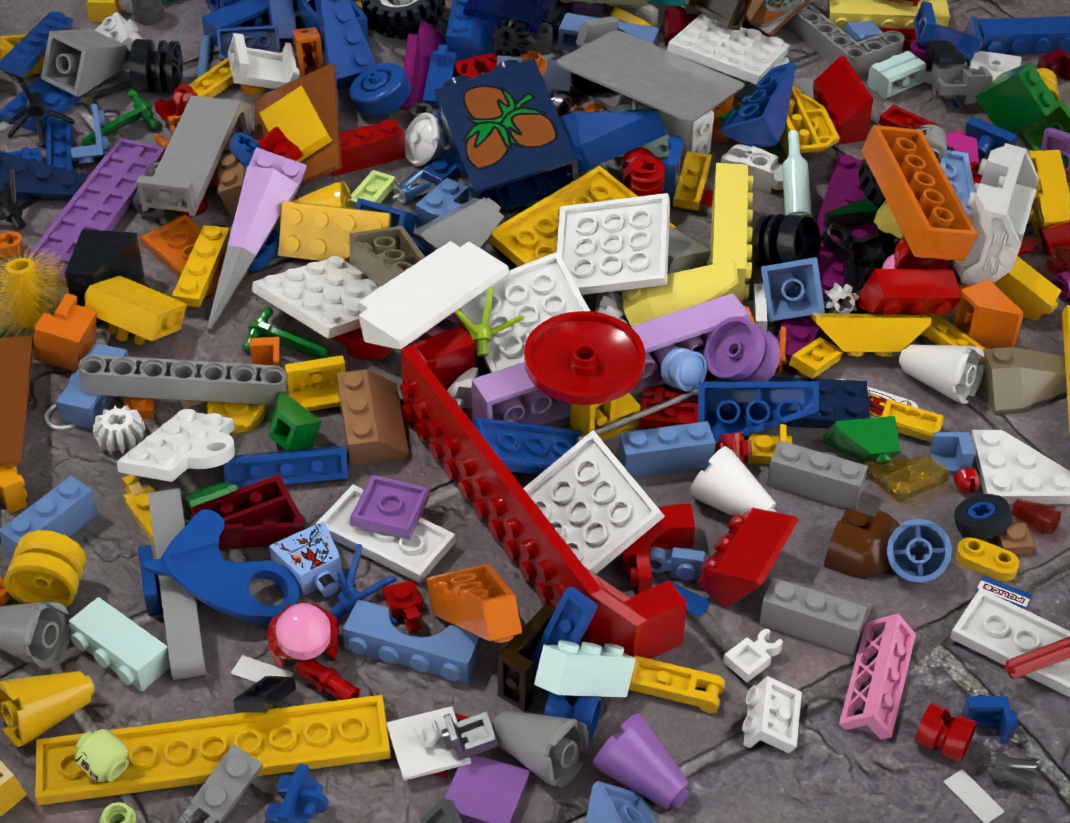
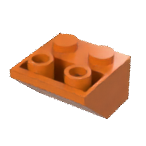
(988, 316)

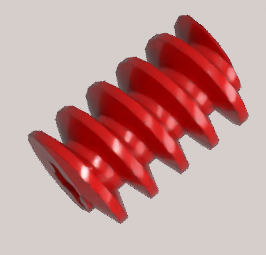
(647, 176)

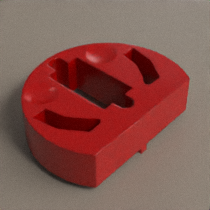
(469, 66)

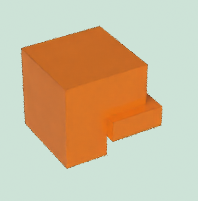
(66, 336)

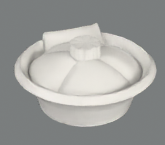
(424, 139)

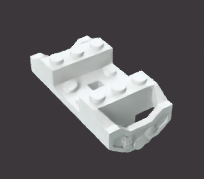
(999, 214)

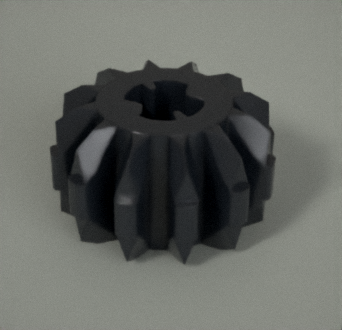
(514, 30)

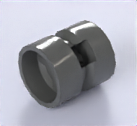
(148, 11)

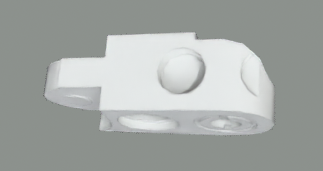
(761, 166)

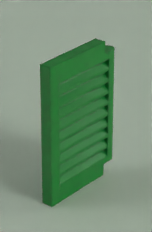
(208, 493)

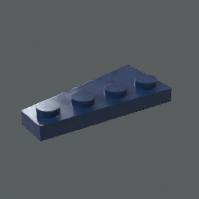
(39, 178)

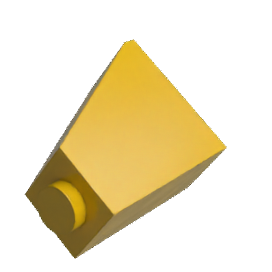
(1029, 290)

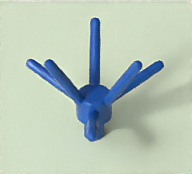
(350, 594)

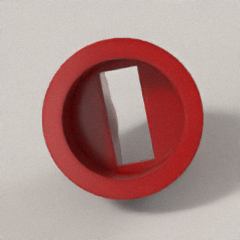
(967, 480)

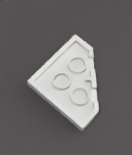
(1017, 470)

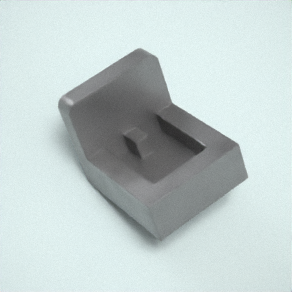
(469, 735)

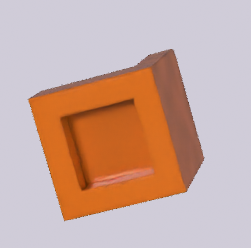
(266, 351)

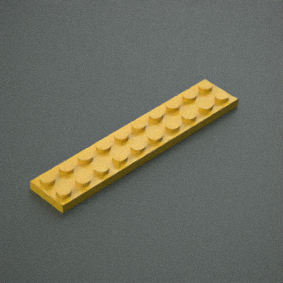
(191, 749)

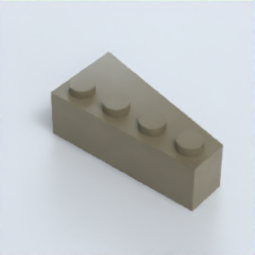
(383, 253)

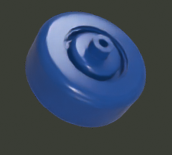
(380, 90)

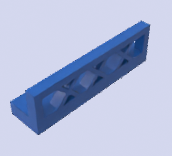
(292, 466)

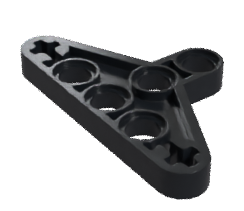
(870, 248)

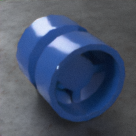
(583, 708)

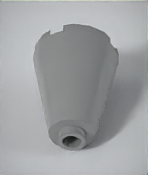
(34, 632)
(543, 743)

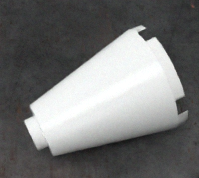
(945, 368)
(730, 486)

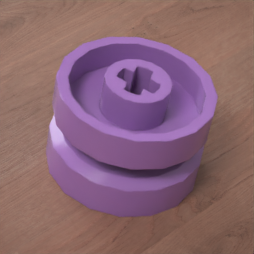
(741, 351)

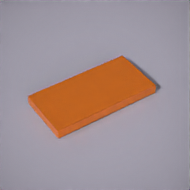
(174, 244)

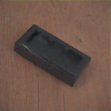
(264, 694)

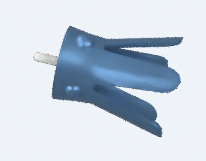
(405, 192)

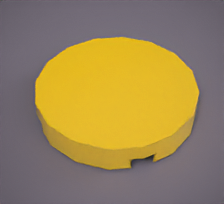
(244, 415)

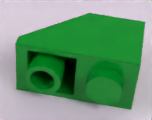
(292, 424)

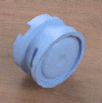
(683, 369)

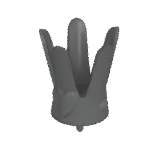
(1014, 771)

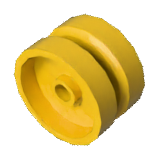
(45, 568)

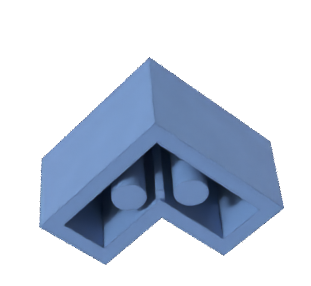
(441, 200)

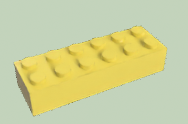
(732, 223)

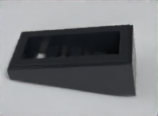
(943, 52)

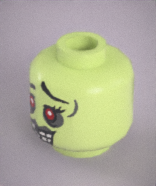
(101, 755)

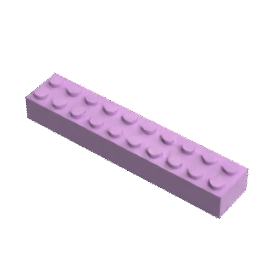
(514, 398)

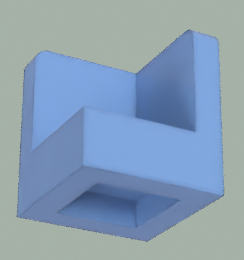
(952, 450)

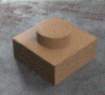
(1016, 539)

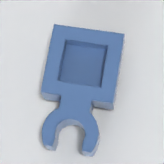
(682, 563)

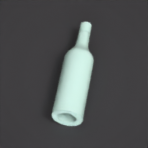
(796, 179)

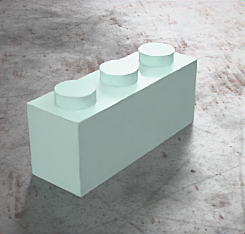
(119, 644)
(585, 669)

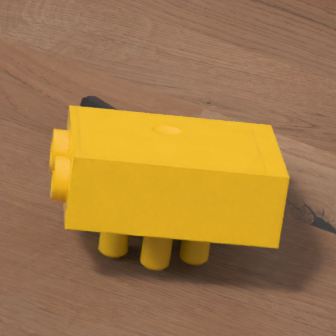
(135, 309)

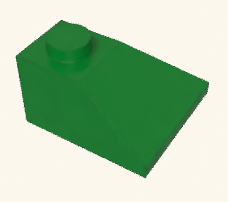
(865, 438)

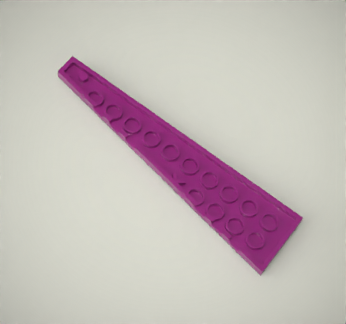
(842, 190)

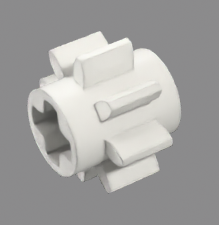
(837, 293)

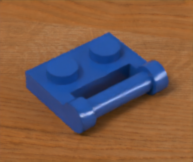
(672, 166)

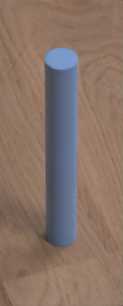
(204, 55)

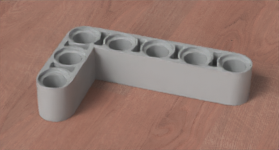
(833, 42)

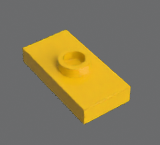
(913, 421)

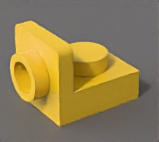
(765, 445)

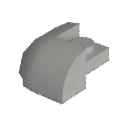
(959, 81)

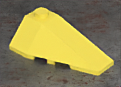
(681, 292)

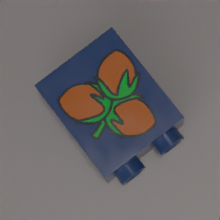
(506, 135)

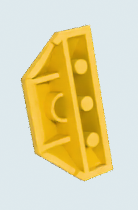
(811, 122)
(872, 331)

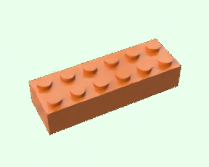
(919, 193)

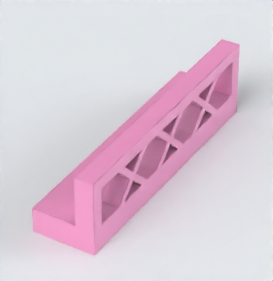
(887, 673)

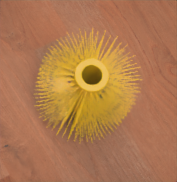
(27, 290)

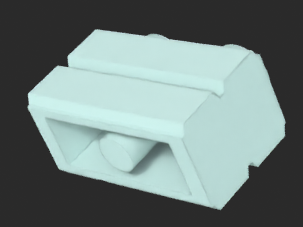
(896, 74)

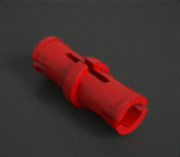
(327, 679)

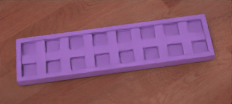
(98, 201)

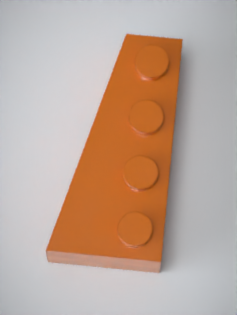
(476, 602)

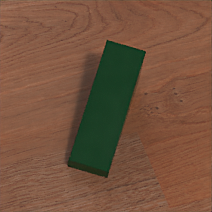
(853, 214)

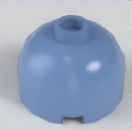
(919, 550)

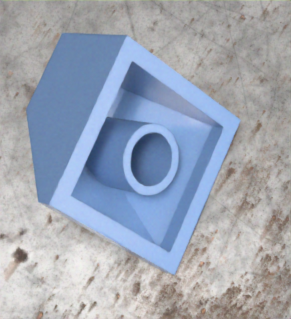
(793, 289)
(617, 805)

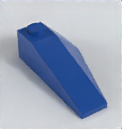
(607, 134)
(754, 405)

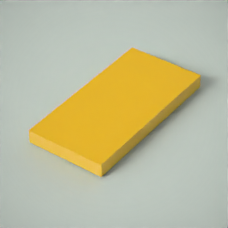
(298, 122)

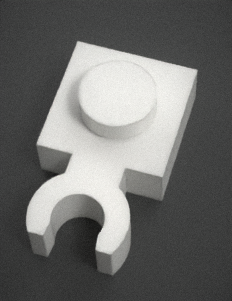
(751, 657)

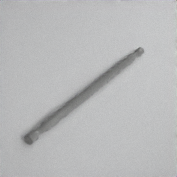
(641, 414)

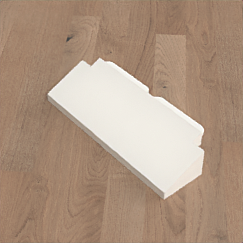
(427, 294)

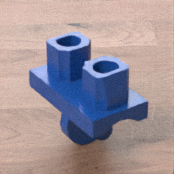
(301, 798)

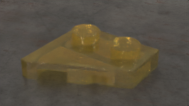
(908, 476)

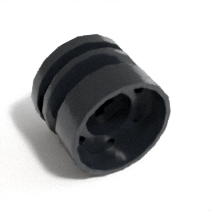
(154, 66)
(785, 239)

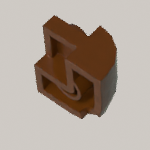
(860, 544)

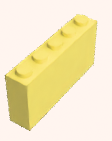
(882, 12)

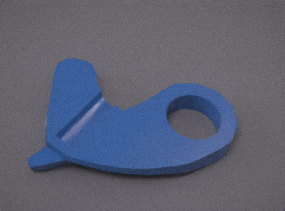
(224, 585)

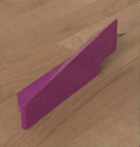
(418, 60)

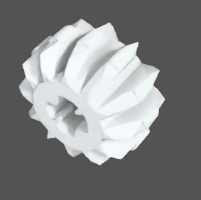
(118, 429)

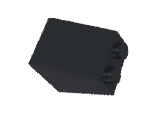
(101, 257)

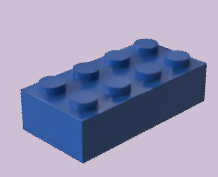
(255, 37)

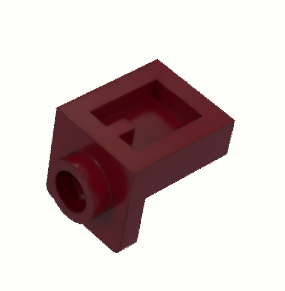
(1056, 61)

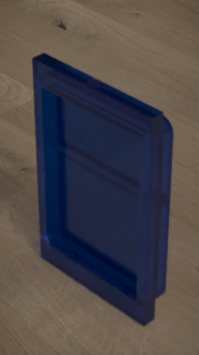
(524, 11)

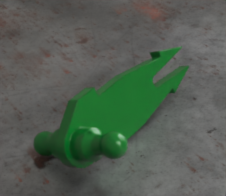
(141, 110)
(261, 329)

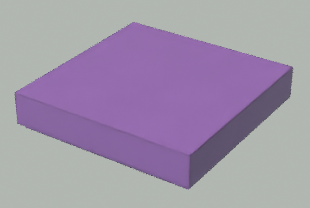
(390, 507)
(488, 790)

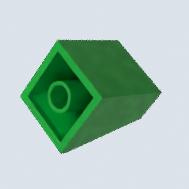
(1017, 98)

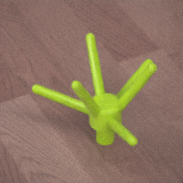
(481, 332)

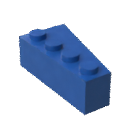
(342, 40)

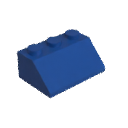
(468, 34)

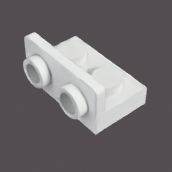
(772, 715)

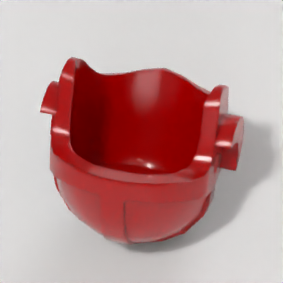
(176, 104)

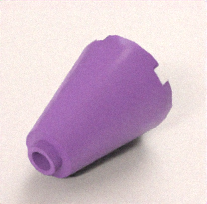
(643, 764)

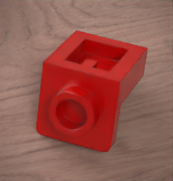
(277, 143)

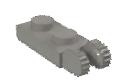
(223, 787)

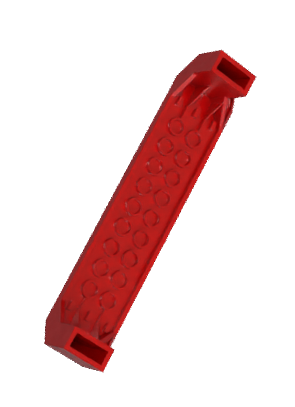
(639, 624)

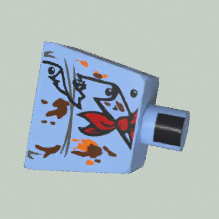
(310, 558)

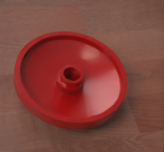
(584, 357)

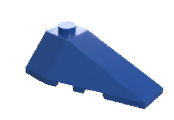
(764, 112)

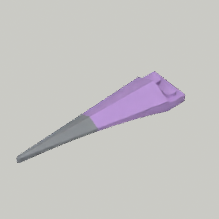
(265, 186)

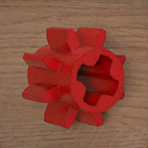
(735, 443)

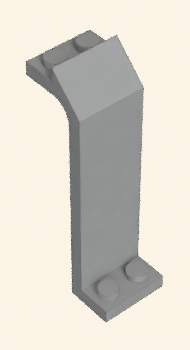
(193, 154)

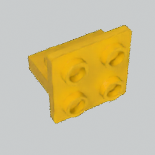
(315, 382)

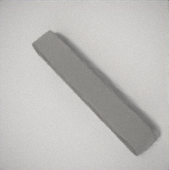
(181, 379)
(178, 605)

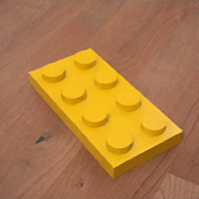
(323, 230)

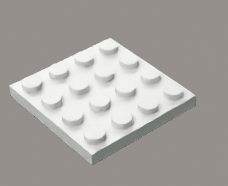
(734, 52)
(616, 243)
(531, 290)
(319, 294)
(593, 502)

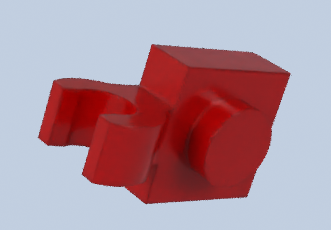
(404, 602)

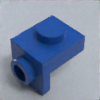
(991, 713)

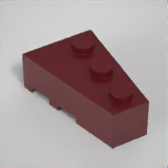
(255, 514)

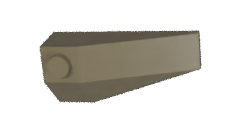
(1021, 378)

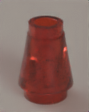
(1037, 515)

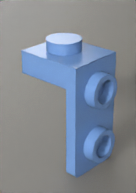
(87, 154)

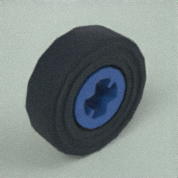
(983, 516)

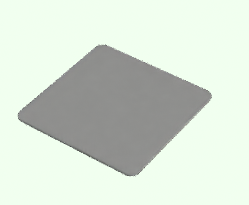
(651, 75)

